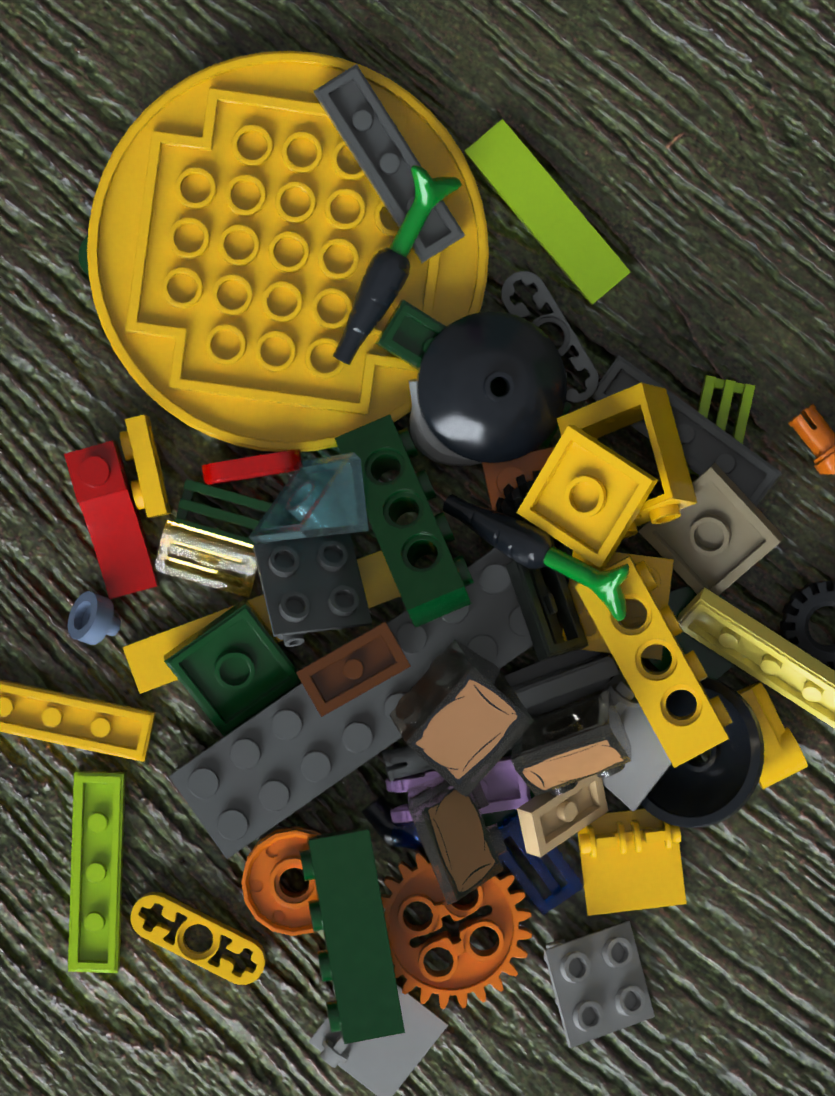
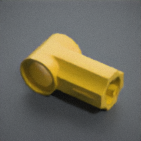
(781, 750)

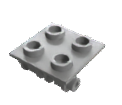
(647, 754)
(598, 983)
(384, 1061)

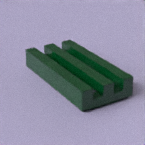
(186, 505)

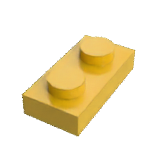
(149, 488)

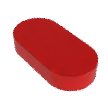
(252, 467)

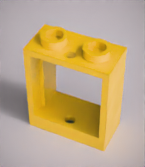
(653, 406)

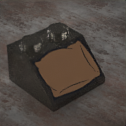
(461, 717)
(572, 745)
(456, 836)

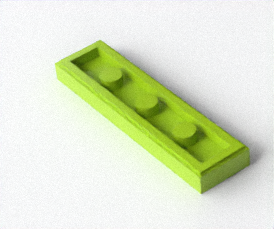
(547, 212)
(96, 871)

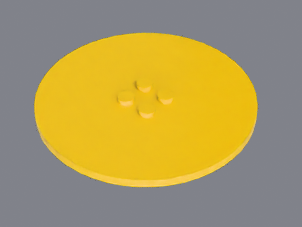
(240, 243)

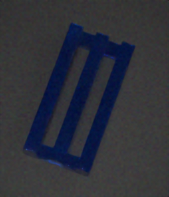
(511, 827)

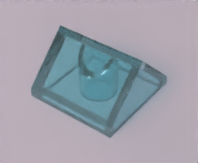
(317, 502)

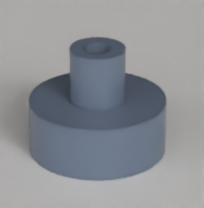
(92, 618)

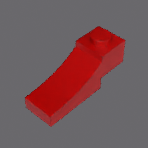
(112, 518)

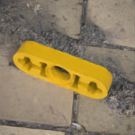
(179, 947)

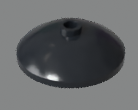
(457, 392)
(714, 789)

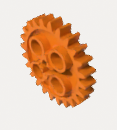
(470, 967)

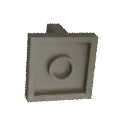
(716, 536)

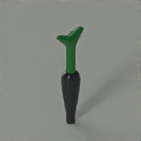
(390, 266)
(537, 549)

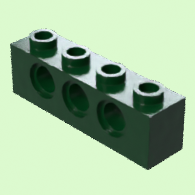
(425, 591)

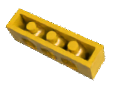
(679, 736)

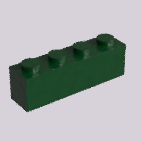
(354, 935)

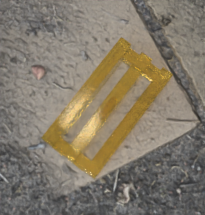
(210, 551)

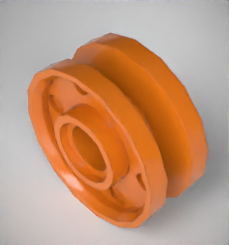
(261, 884)

